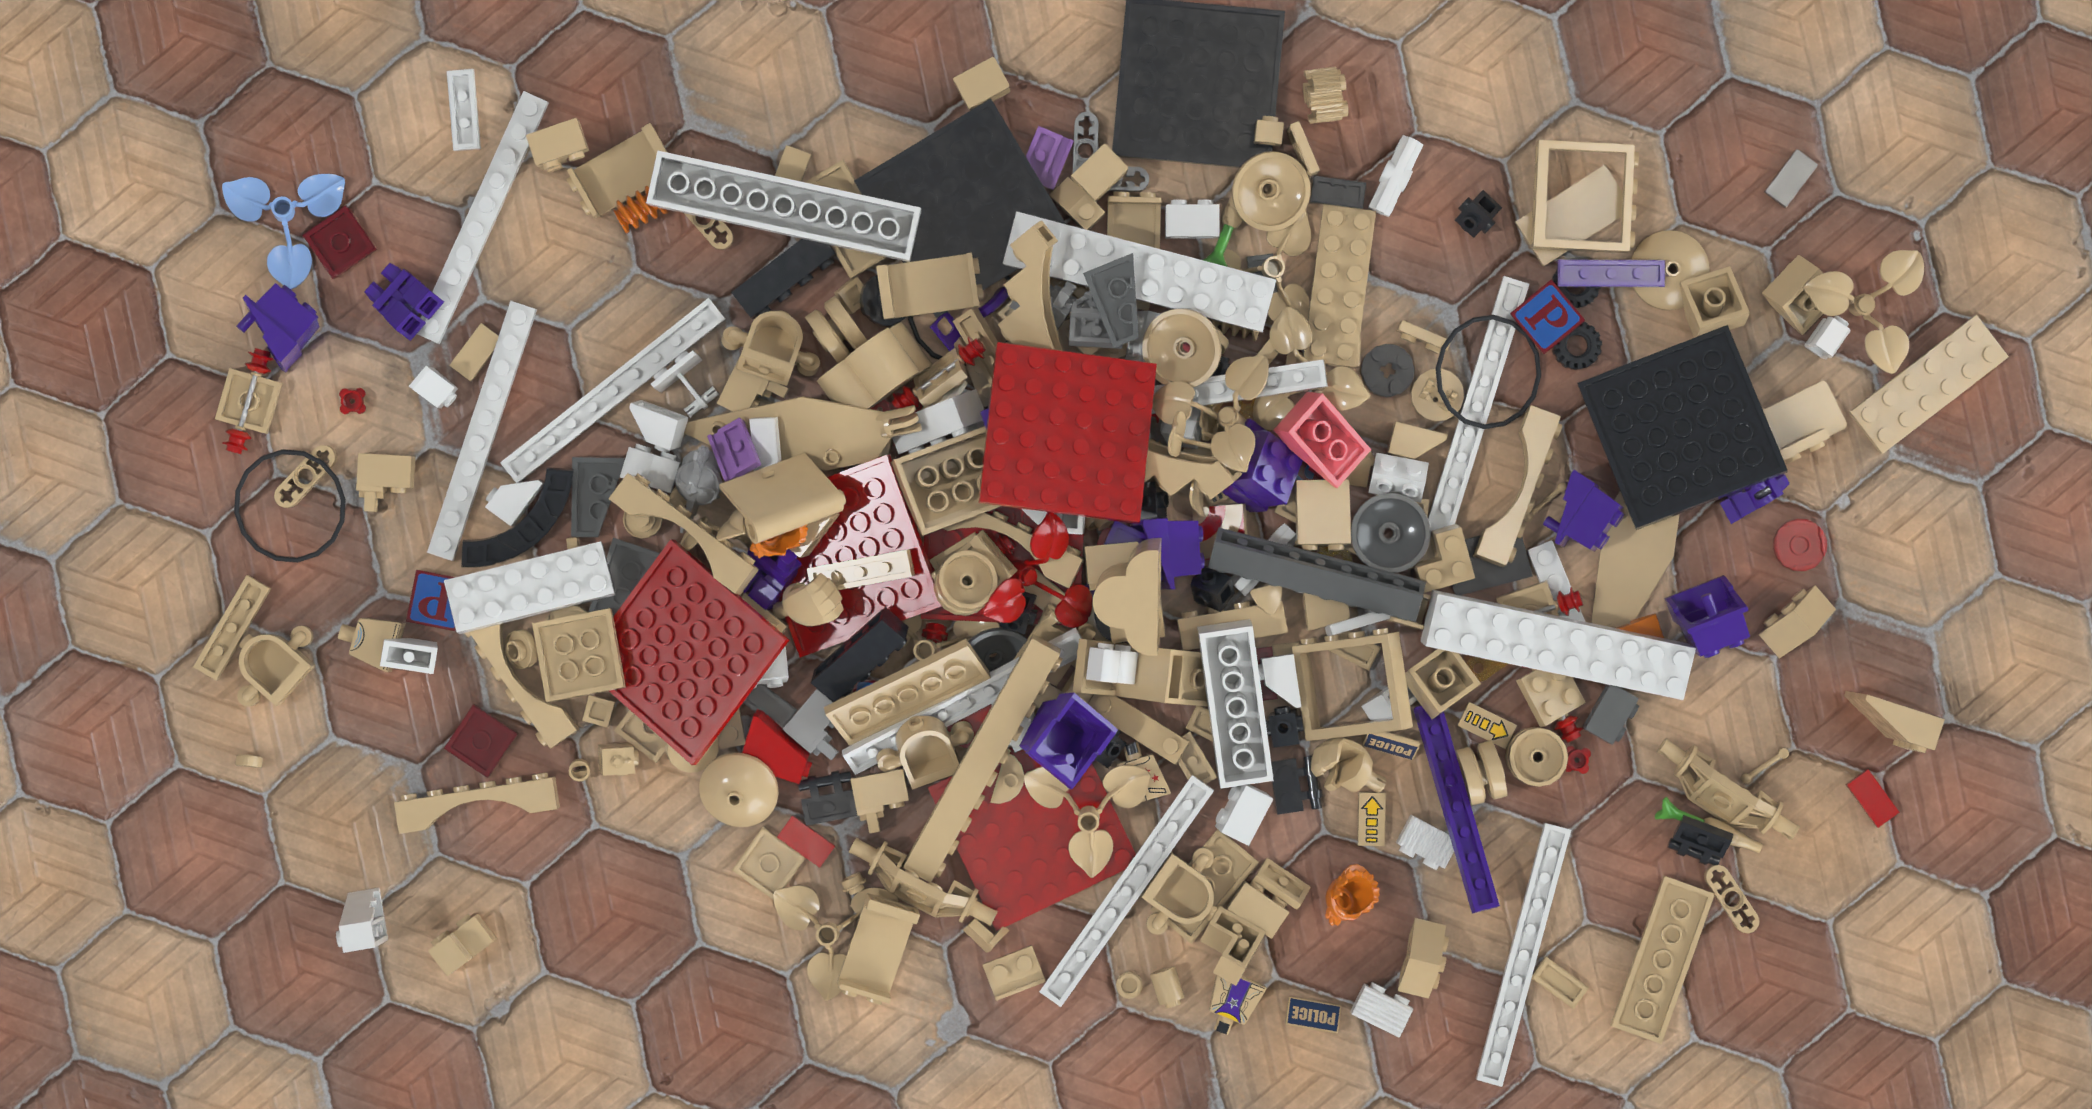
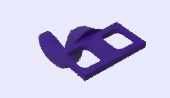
(989, 307)

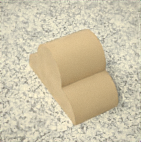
(875, 369)
(1131, 597)

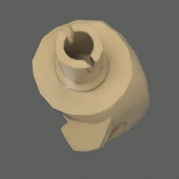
(810, 603)
(1347, 766)

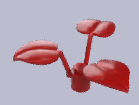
(1007, 601)

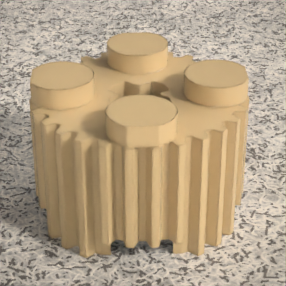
(1324, 95)

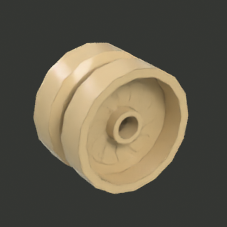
(835, 330)
(954, 594)
(1520, 756)
(1485, 771)

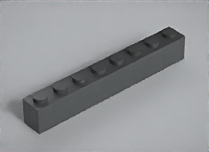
(1317, 574)

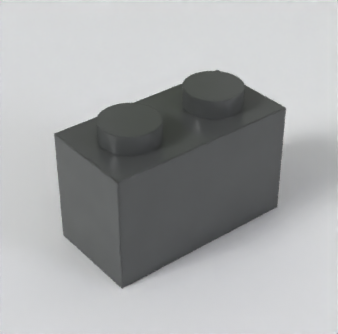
(1611, 713)

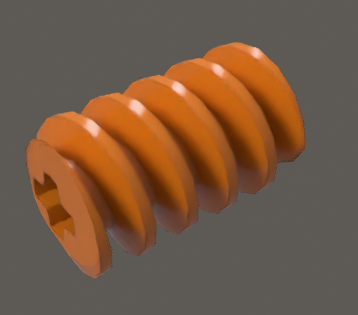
(636, 210)

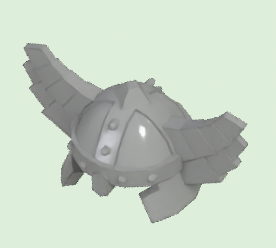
(698, 479)

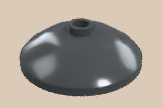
(1409, 530)
(999, 641)

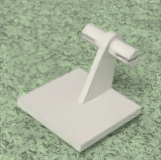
(684, 363)

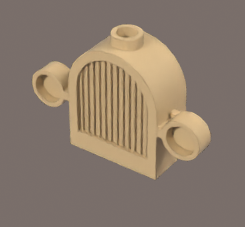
(771, 347)
(273, 665)
(925, 749)
(1180, 892)

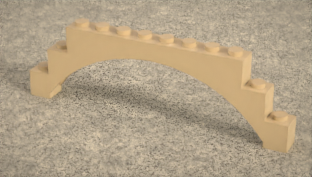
(1035, 327)

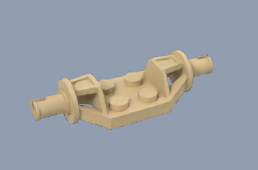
(1724, 797)
(922, 895)

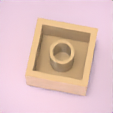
(1440, 681)

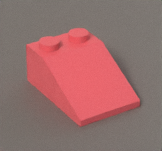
(1322, 438)

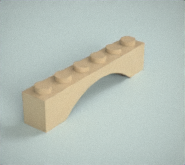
(1536, 436)
(727, 566)
(1059, 570)
(550, 720)
(531, 795)

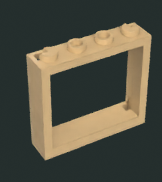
(1540, 197)
(1395, 678)

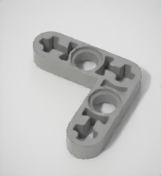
(1078, 160)

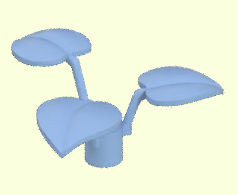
(249, 197)

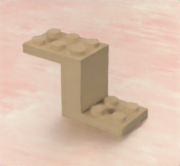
(1158, 678)

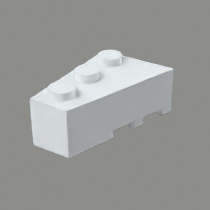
(942, 419)
(362, 921)

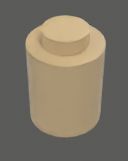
(1167, 987)

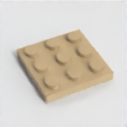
(578, 655)

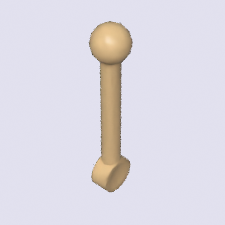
(1561, 488)
(1782, 753)

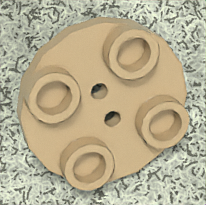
(1426, 389)

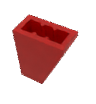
(776, 749)

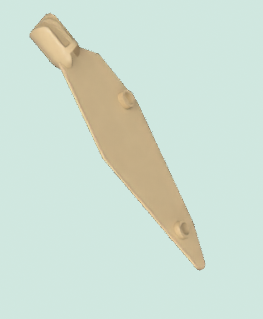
(825, 430)
(1631, 568)

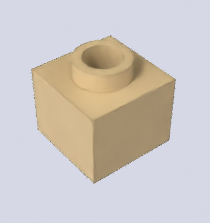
(1269, 131)

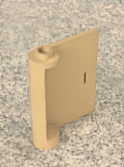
(783, 497)

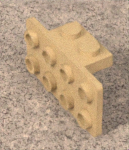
(1804, 420)

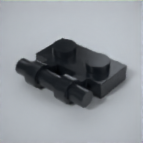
(1287, 786)
(828, 806)
(1700, 841)

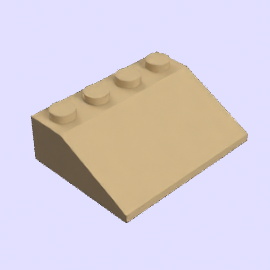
(944, 481)
(1904, 725)

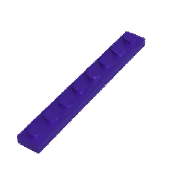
(1457, 811)

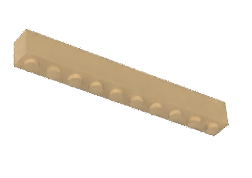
(982, 758)

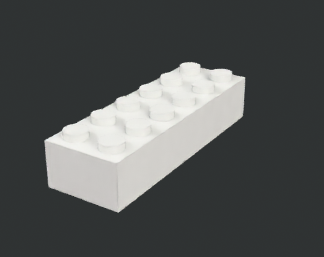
(529, 587)
(1235, 703)

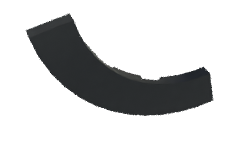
(526, 532)

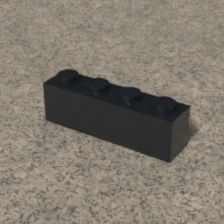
(783, 275)
(860, 654)

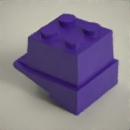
(283, 322)
(1269, 473)
(1586, 514)
(1178, 547)
(1710, 616)
(1067, 737)

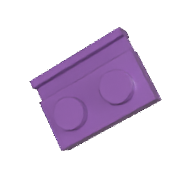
(1048, 155)
(734, 450)

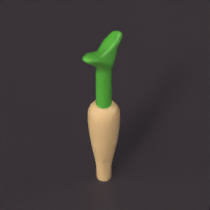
(1230, 221)
(1669, 811)

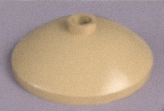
(1284, 200)
(1675, 249)
(1165, 341)
(741, 777)

